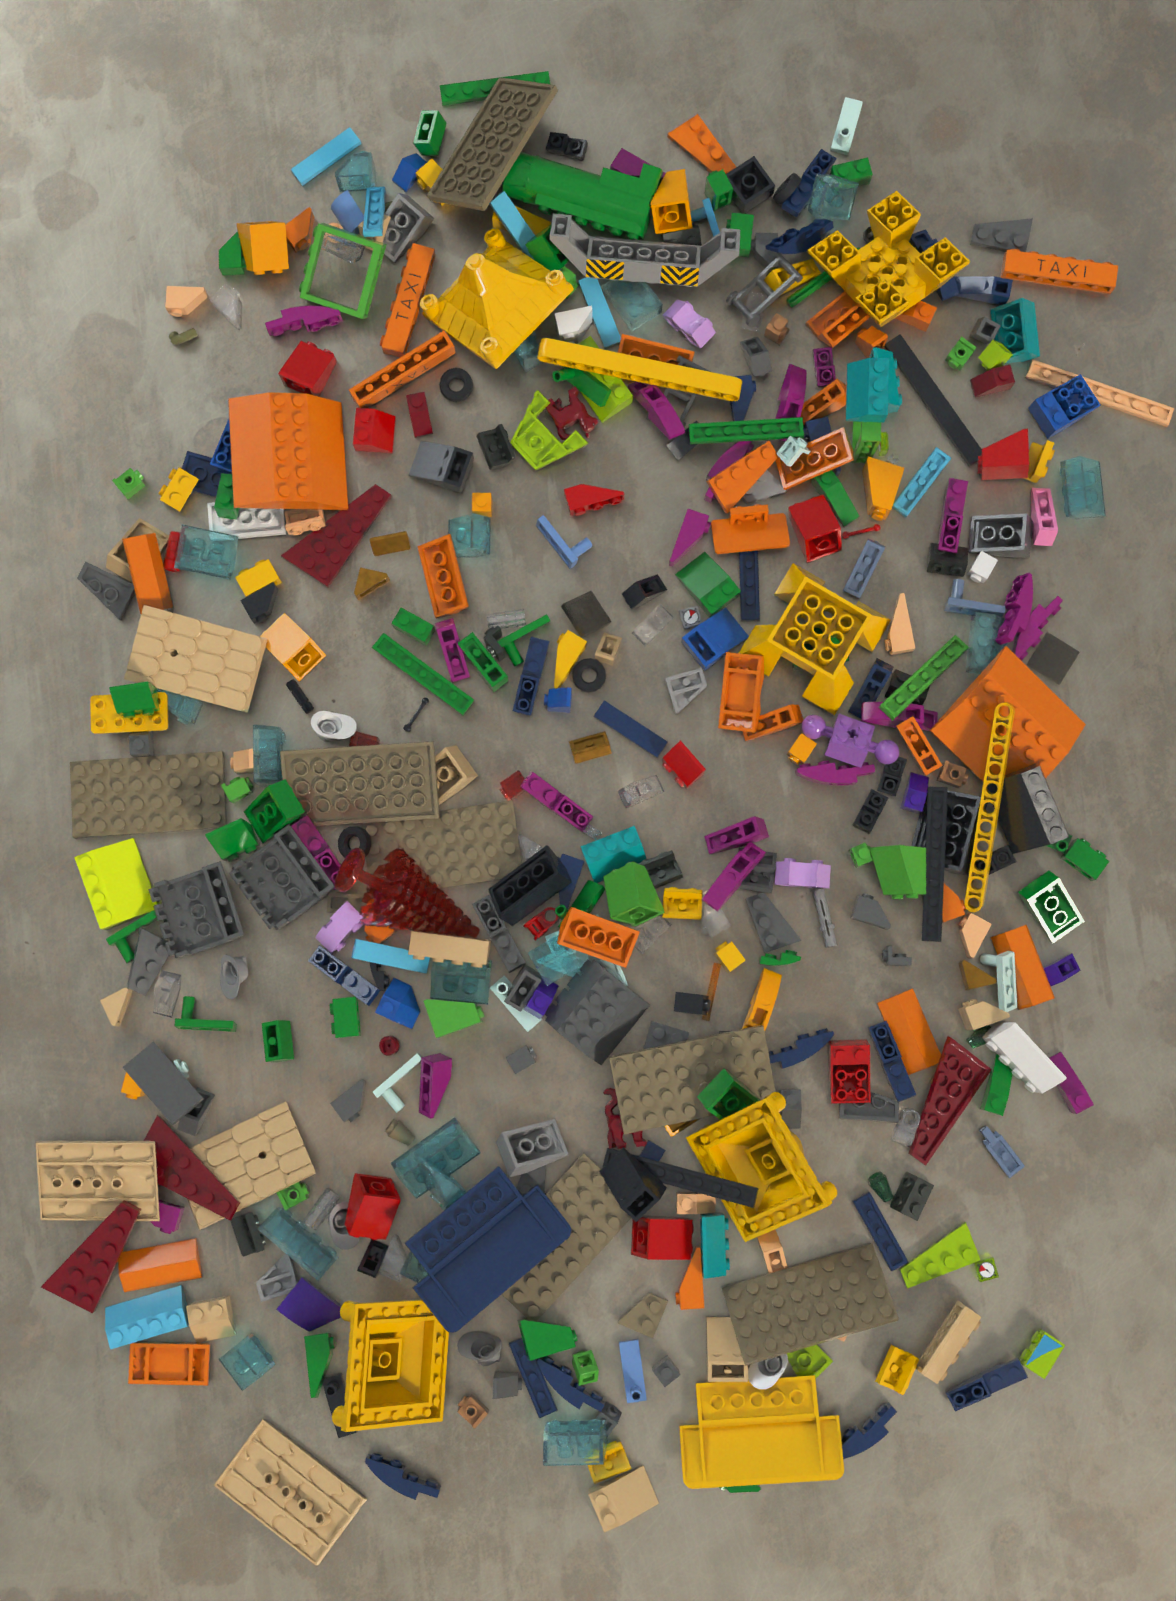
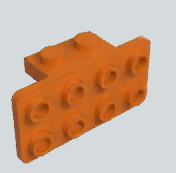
(750, 530)

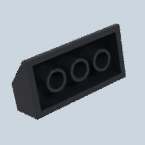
(529, 886)

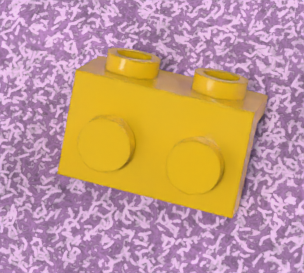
(1038, 458)
(178, 488)
(682, 903)
(897, 1369)
(614, 1463)

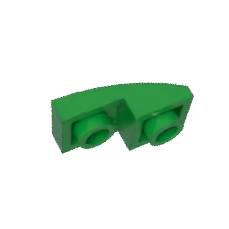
(785, 958)

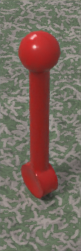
(845, 535)

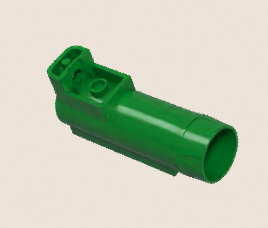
(603, 200)

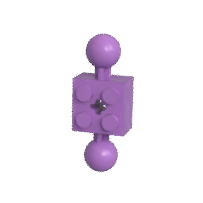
(850, 740)

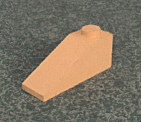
(900, 634)

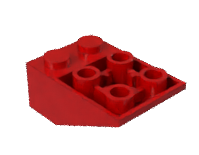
(849, 1071)

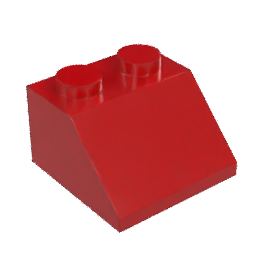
(373, 431)
(683, 765)

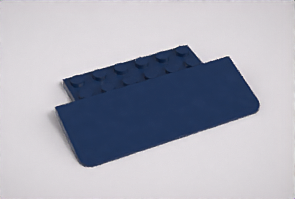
(483, 1247)

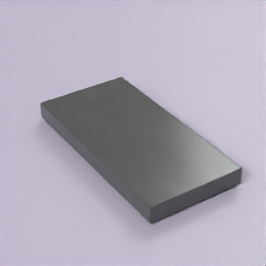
(163, 1083)

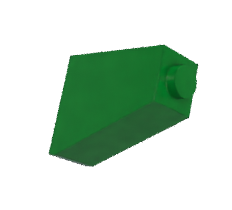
(545, 1338)

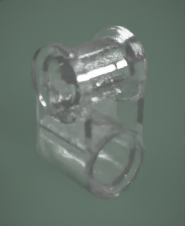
(905, 1131)

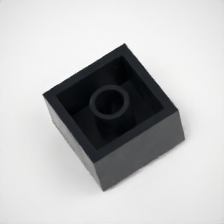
(750, 185)

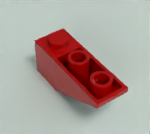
(587, 497)

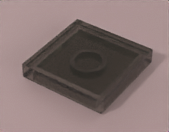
(586, 614)
(1053, 658)

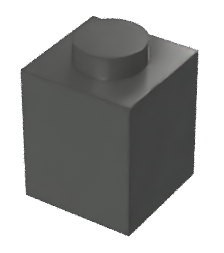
(985, 330)
(521, 1059)
(666, 1371)

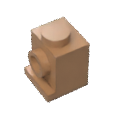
(777, 329)
(945, 774)
(480, 1410)

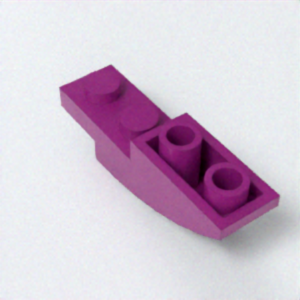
(311, 316)
(792, 393)
(658, 408)
(729, 457)
(952, 515)
(1019, 608)
(1031, 635)
(873, 714)
(826, 773)
(556, 801)
(317, 846)
(733, 875)

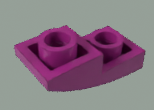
(824, 366)

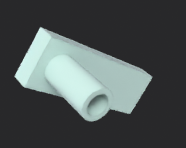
(846, 126)
(1005, 978)
(501, 990)
(385, 1088)

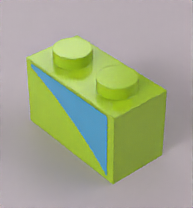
(1041, 1353)

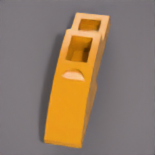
(763, 999)

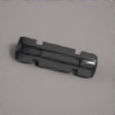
(300, 696)

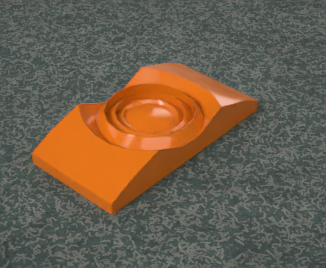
(741, 692)
(169, 1363)

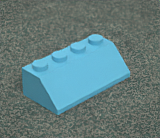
(146, 1317)

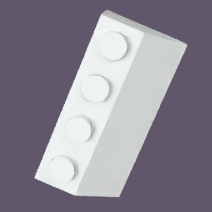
(1023, 1057)

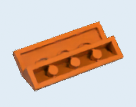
(837, 320)

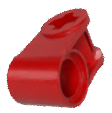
(540, 923)

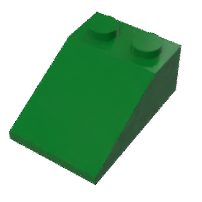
(708, 584)
(273, 810)
(233, 840)
(1051, 906)
(726, 1095)

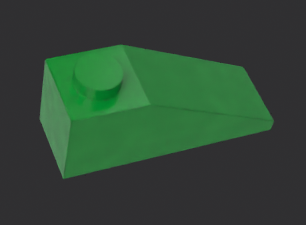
(836, 497)
(483, 662)
(997, 1088)
(318, 1355)

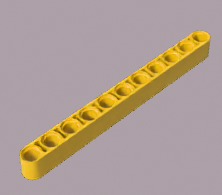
(639, 369)
(991, 817)

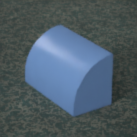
(347, 212)

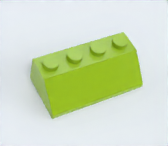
(620, 394)

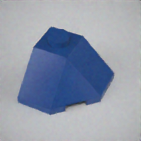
(399, 1004)

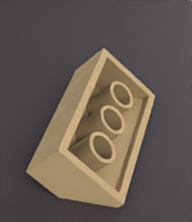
(449, 947)
(947, 1342)

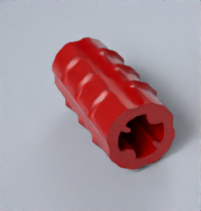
(170, 554)

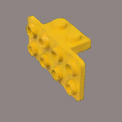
(106, 720)

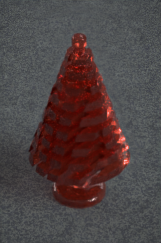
(403, 896)

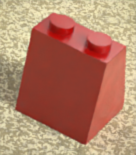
(308, 369)
(1005, 458)
(815, 528)
(371, 1206)
(662, 1238)

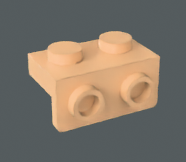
(303, 520)

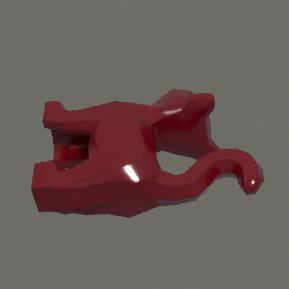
(570, 415)
(615, 1131)

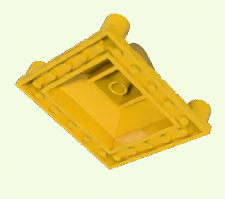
(496, 300)
(762, 1153)
(392, 1366)

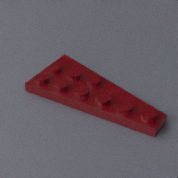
(328, 549)
(952, 1088)
(186, 1174)
(90, 1266)

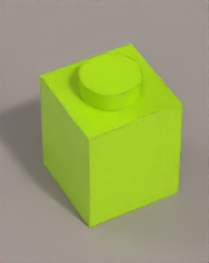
(994, 355)

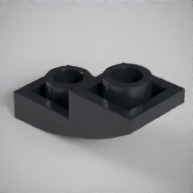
(568, 147)
(681, 444)
(892, 776)
(870, 811)
(1000, 859)
(379, 977)

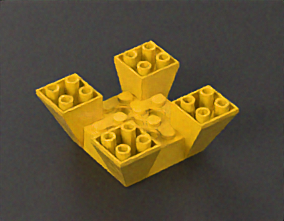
(888, 271)
(826, 661)

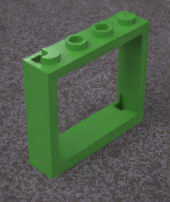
(370, 280)
(865, 440)

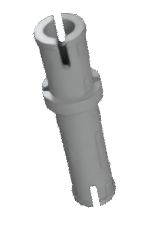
(830, 941)

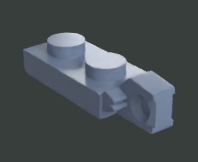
(1001, 1152)

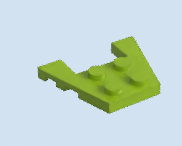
(537, 442)

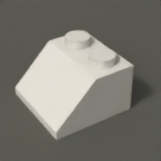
(573, 324)

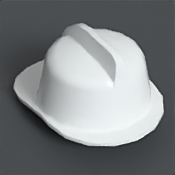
(333, 725)
(767, 1372)

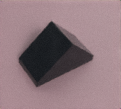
(373, 1258)

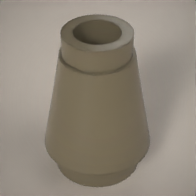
(399, 1132)

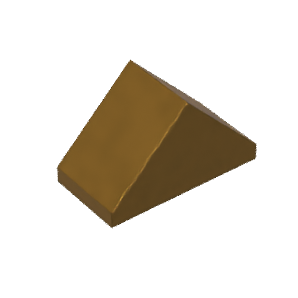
(368, 581)
(973, 976)

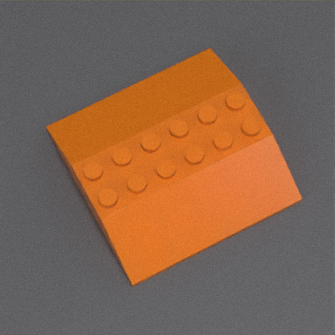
(287, 452)
(1041, 727)

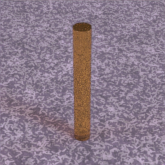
(712, 988)

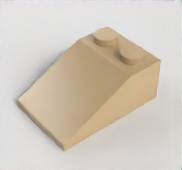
(117, 558)
(452, 772)
(622, 1498)

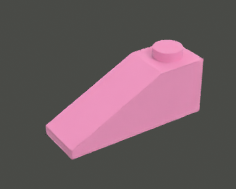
(1043, 517)

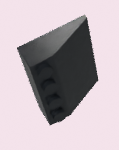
(1029, 810)
(960, 830)

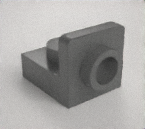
(898, 960)
(610, 1415)

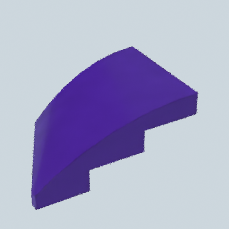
(309, 1306)

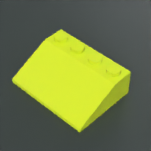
(116, 883)

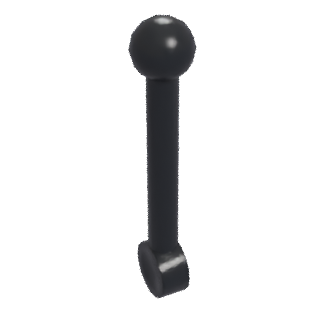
(407, 727)

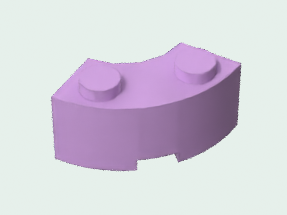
(693, 326)
(802, 874)
(339, 928)

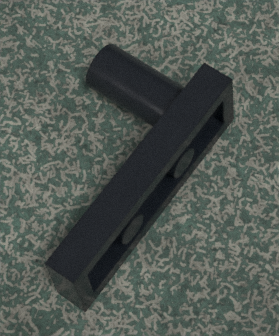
(335, 1394)

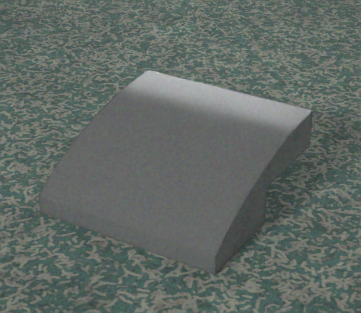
(762, 875)

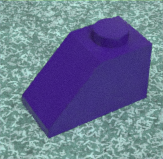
(915, 793)
(1061, 969)
(541, 999)

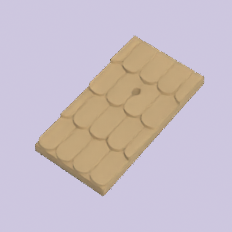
(195, 658)
(237, 1165)
(107, 1177)
(274, 1481)

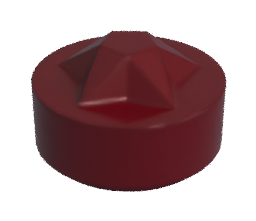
(389, 1045)

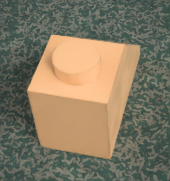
(183, 299)
(242, 761)
(972, 933)
(694, 1203)
(772, 1251)

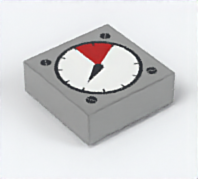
(690, 617)

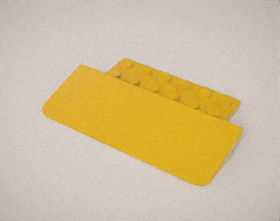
(760, 1436)

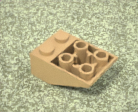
(723, 1352)

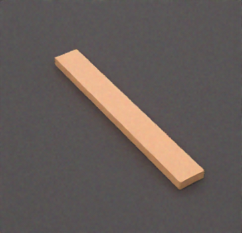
(1105, 394)

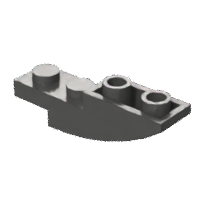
(499, 934)

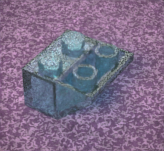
(553, 960)

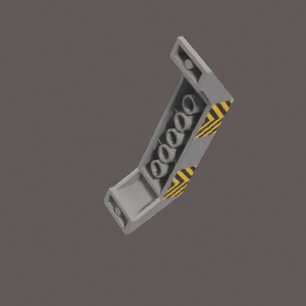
(643, 259)

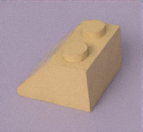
(979, 1014)
(211, 1319)

